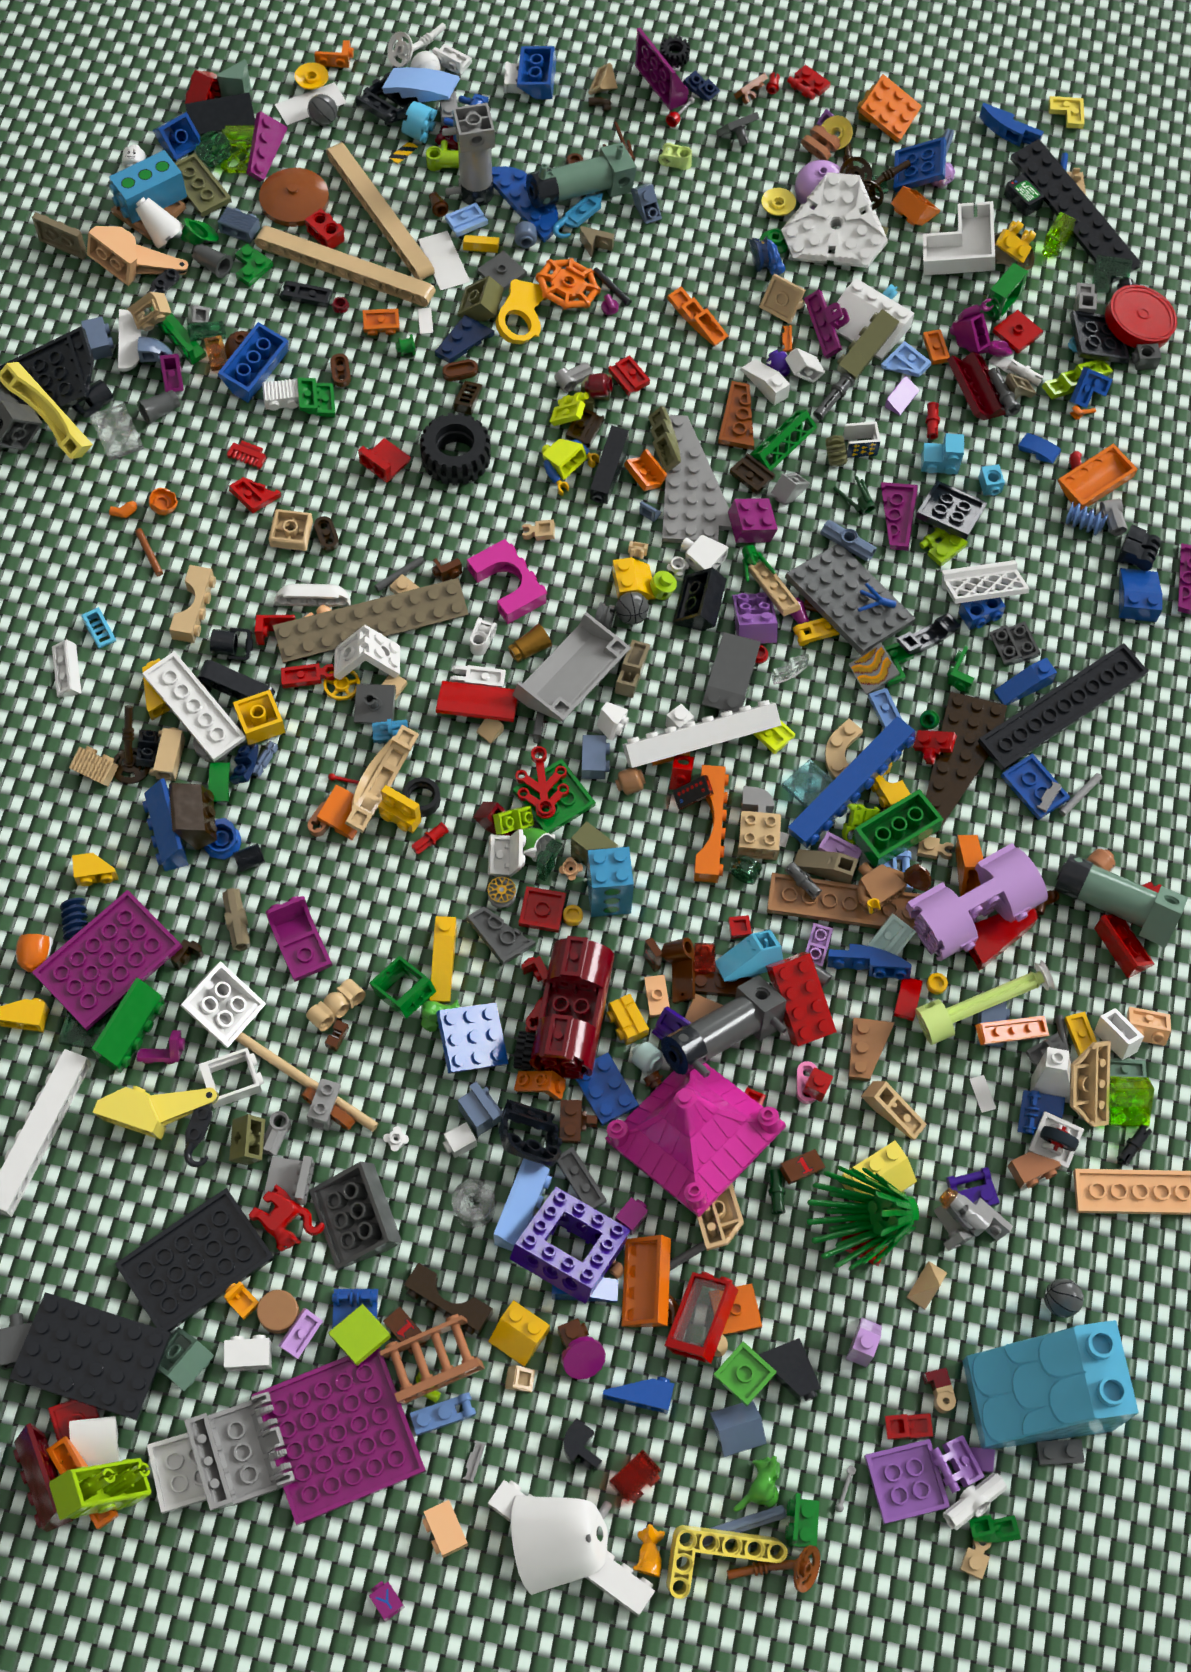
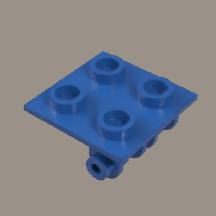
(1034, 1105)
(348, 1300)

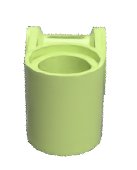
(677, 156)

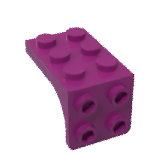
(298, 938)

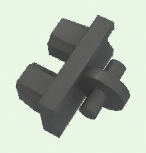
(1036, 1052)

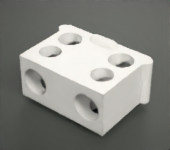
(510, 78)

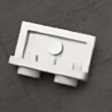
(452, 59)

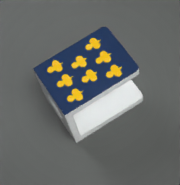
(862, 431)

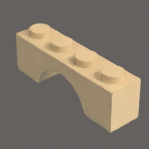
(186, 624)

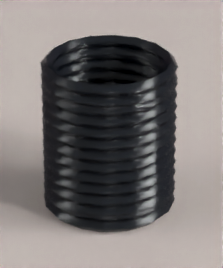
(249, 857)

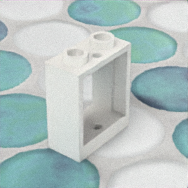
(228, 1060)

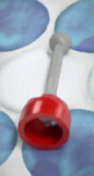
(674, 117)

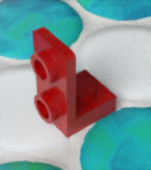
(265, 623)

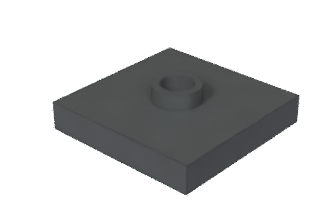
(502, 270)

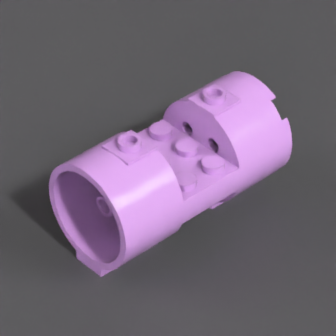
(1007, 884)

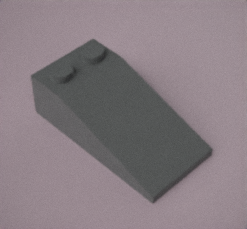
(731, 673)

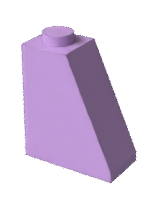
(864, 1342)

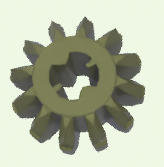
(836, 450)

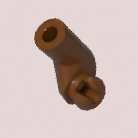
(1052, 897)
(672, 1309)

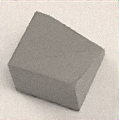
(198, 314)

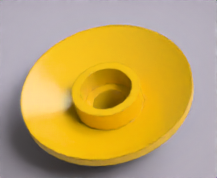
(311, 76)

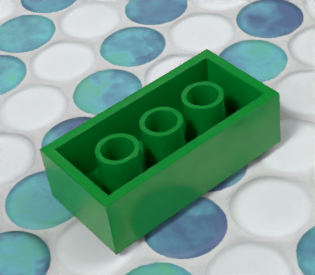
(897, 828)

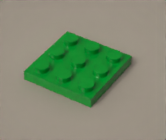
(568, 807)

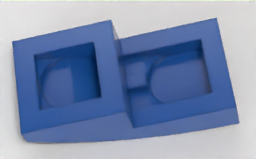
(1042, 448)

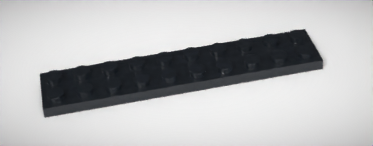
(1065, 196)
(1062, 706)

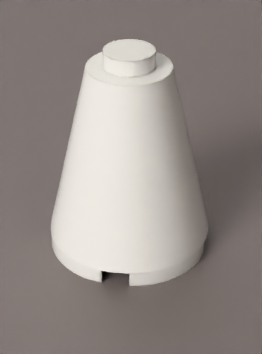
(157, 221)

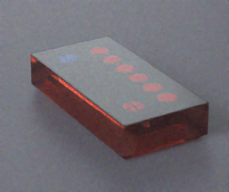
(693, 792)

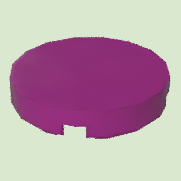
(583, 1358)

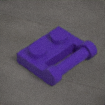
(986, 1191)

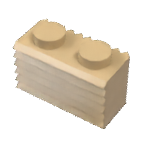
(94, 766)

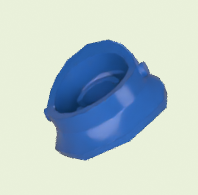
(227, 840)

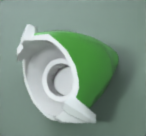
(536, 842)

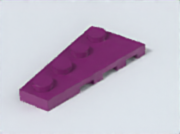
(265, 143)
(899, 510)
(1184, 591)

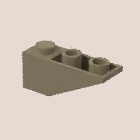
(827, 865)

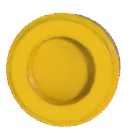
(572, 915)
(936, 983)

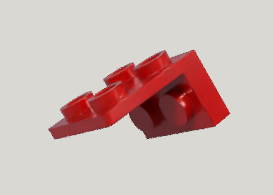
(384, 459)

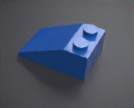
(1139, 595)

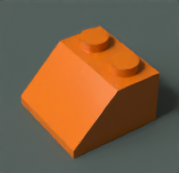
(914, 206)

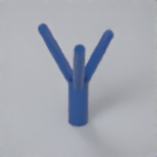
(879, 600)

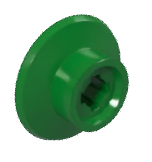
(777, 238)

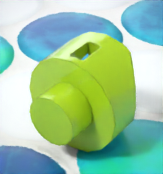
(663, 583)

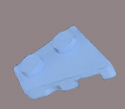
(906, 361)

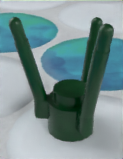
(865, 502)

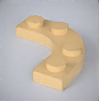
(837, 746)

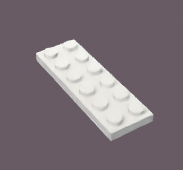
(194, 706)

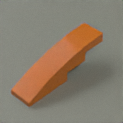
(697, 317)
(66, 1458)

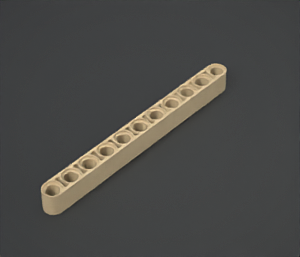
(380, 211)
(345, 266)

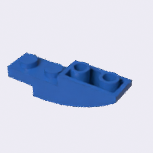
(1005, 126)
(878, 961)

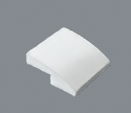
(96, 1439)

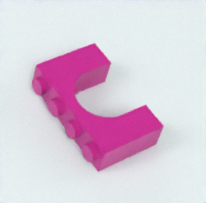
(503, 558)

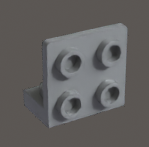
(291, 1176)

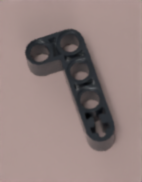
(229, 681)

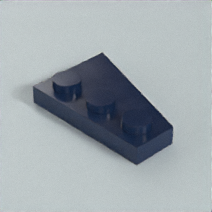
(462, 338)

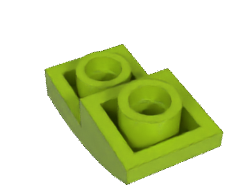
(513, 820)

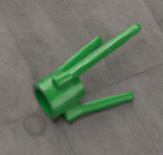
(751, 556)

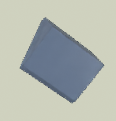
(738, 1428)

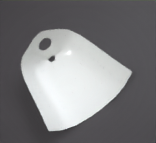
(552, 1540)

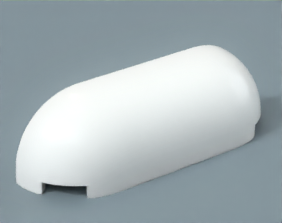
(128, 342)
(312, 595)

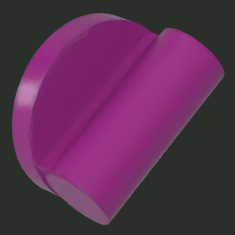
(609, 305)

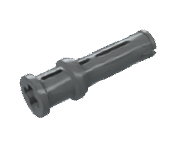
(838, 391)
(1006, 396)

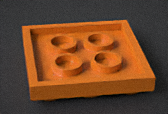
(890, 108)

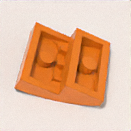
(337, 810)

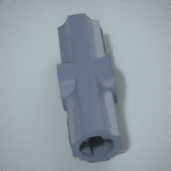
(854, 545)

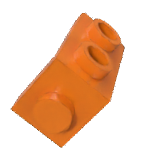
(336, 59)
(541, 1081)

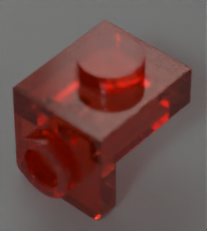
(704, 957)

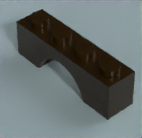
(423, 1285)

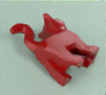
(279, 1218)

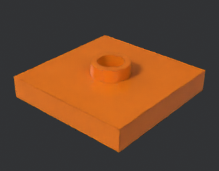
(744, 1312)

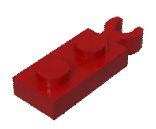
(305, 675)

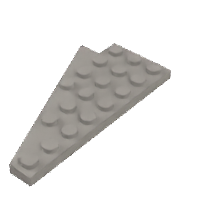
(692, 494)

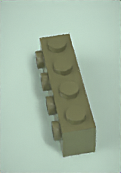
(868, 344)

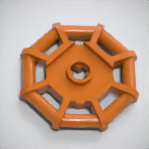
(573, 273)

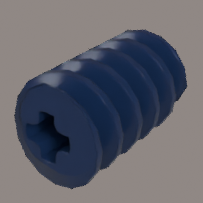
(73, 917)

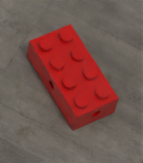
(806, 1006)

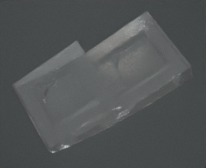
(795, 667)

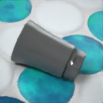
(215, 261)
(158, 406)

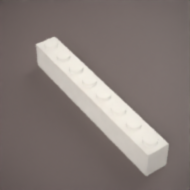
(701, 734)
(40, 1128)
(612, 1578)

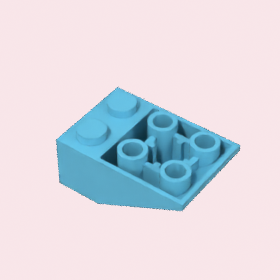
(750, 956)

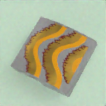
(874, 669)

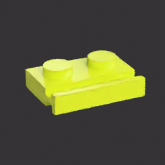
(775, 737)

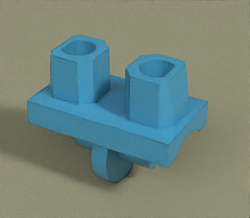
(386, 730)

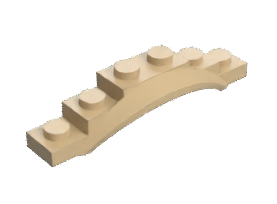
(379, 773)

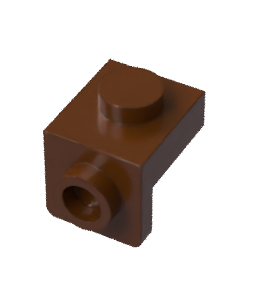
(447, 571)

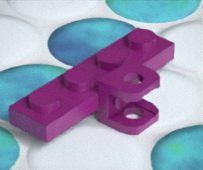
(826, 321)

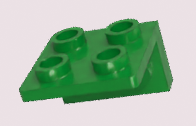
(803, 1523)

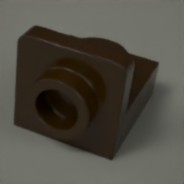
(183, 956)

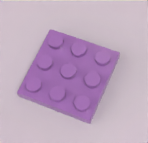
(906, 1481)

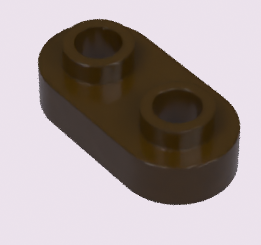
(326, 535)

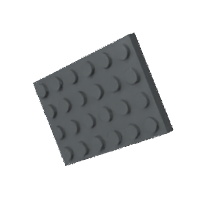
(833, 588)

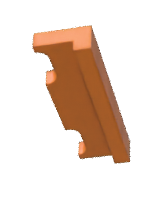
(787, 338)

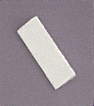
(66, 669)

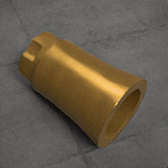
(530, 643)

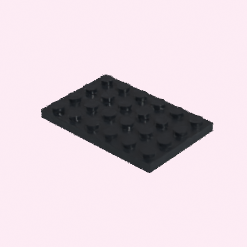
(194, 1261)
(91, 1356)

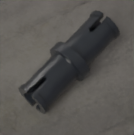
(1134, 1145)

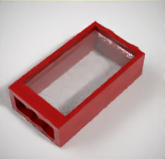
(701, 1317)

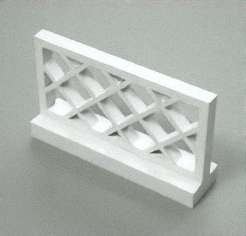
(989, 575)

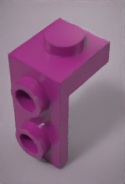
(168, 1056)

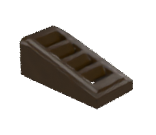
(467, 408)

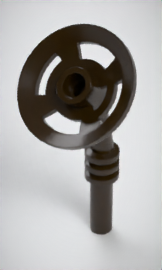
(855, 170)
(887, 175)
(127, 754)

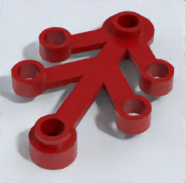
(542, 786)

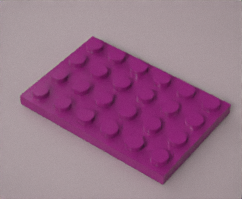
(105, 958)

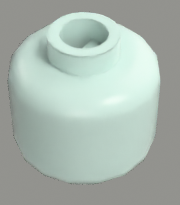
(647, 1057)

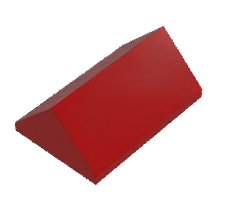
(1123, 945)

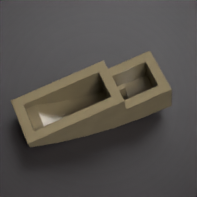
(632, 668)

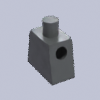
(12, 1340)

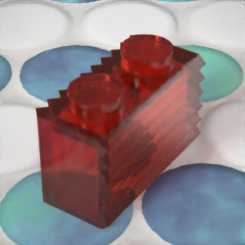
(635, 1477)

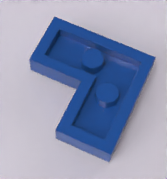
(1090, 382)

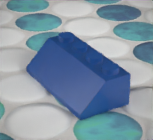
(253, 361)
(169, 844)

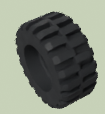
(455, 468)

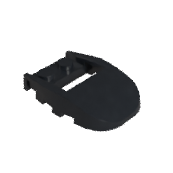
(379, 107)
(531, 1148)

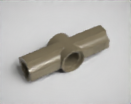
(236, 919)

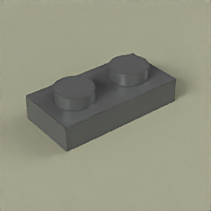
(1059, 1452)

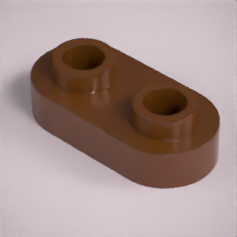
(341, 371)

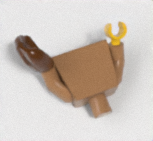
(885, 884)

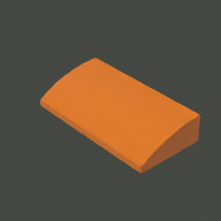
(1097, 477)
(646, 1282)

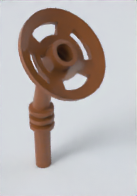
(801, 1566)

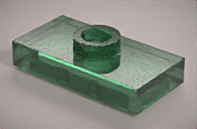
(204, 330)

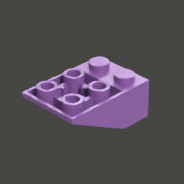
(755, 617)

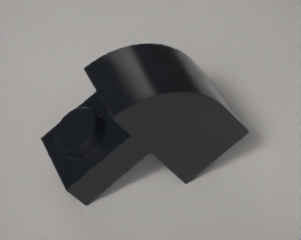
(575, 1441)

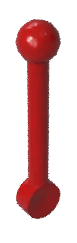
(332, 777)

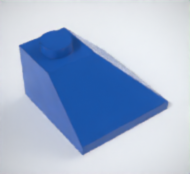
(178, 136)

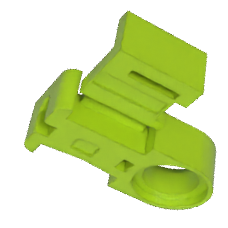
(856, 818)

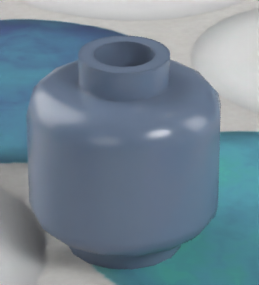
(525, 234)

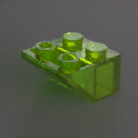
(1130, 1101)

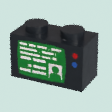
(1024, 195)

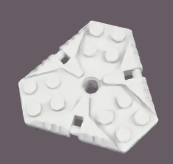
(837, 203)

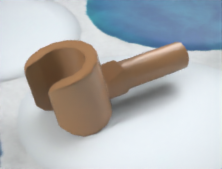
(616, 1269)

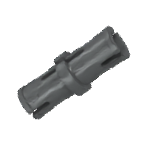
(803, 880)

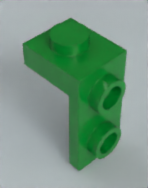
(957, 679)

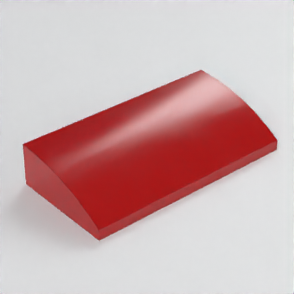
(477, 701)

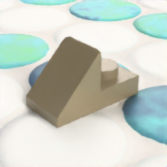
(595, 238)
(1019, 386)

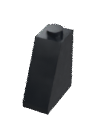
(793, 1369)

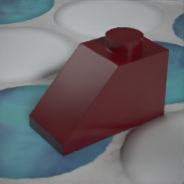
(485, 814)

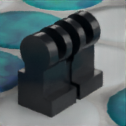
(1139, 548)

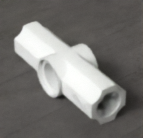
(974, 1501)

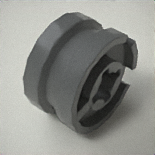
(605, 614)

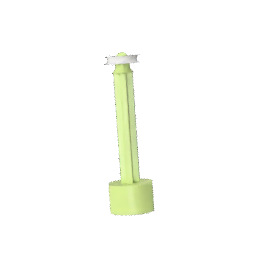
(938, 1021)

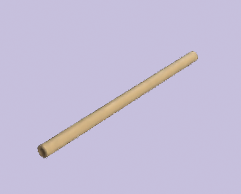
(303, 1079)

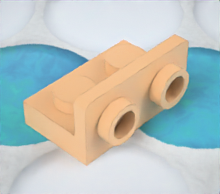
(1151, 1024)

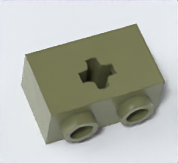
(247, 1139)

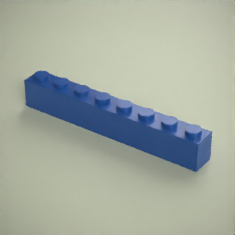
(852, 782)

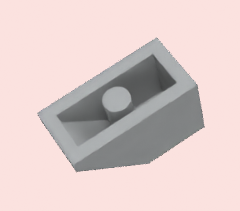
(789, 487)

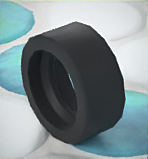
(425, 783)

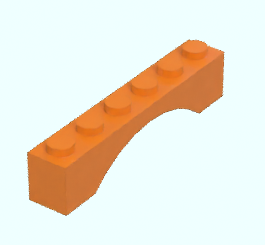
(707, 860)

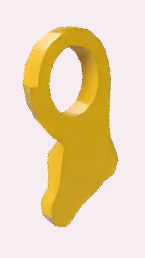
(521, 301)

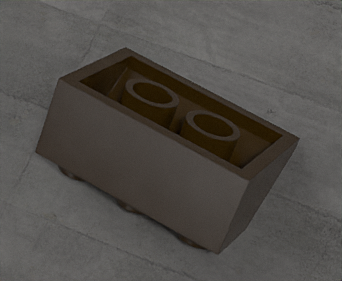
(193, 814)

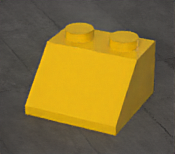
(632, 576)
(259, 717)
(519, 1333)

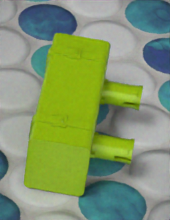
(100, 1488)

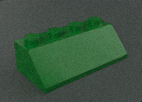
(128, 1026)

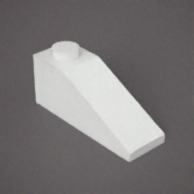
(767, 380)

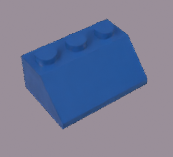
(537, 71)

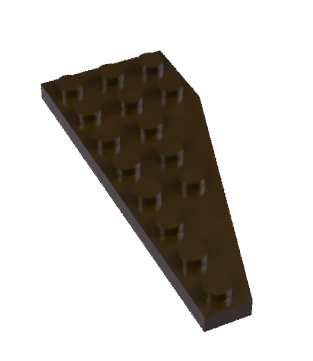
(955, 771)

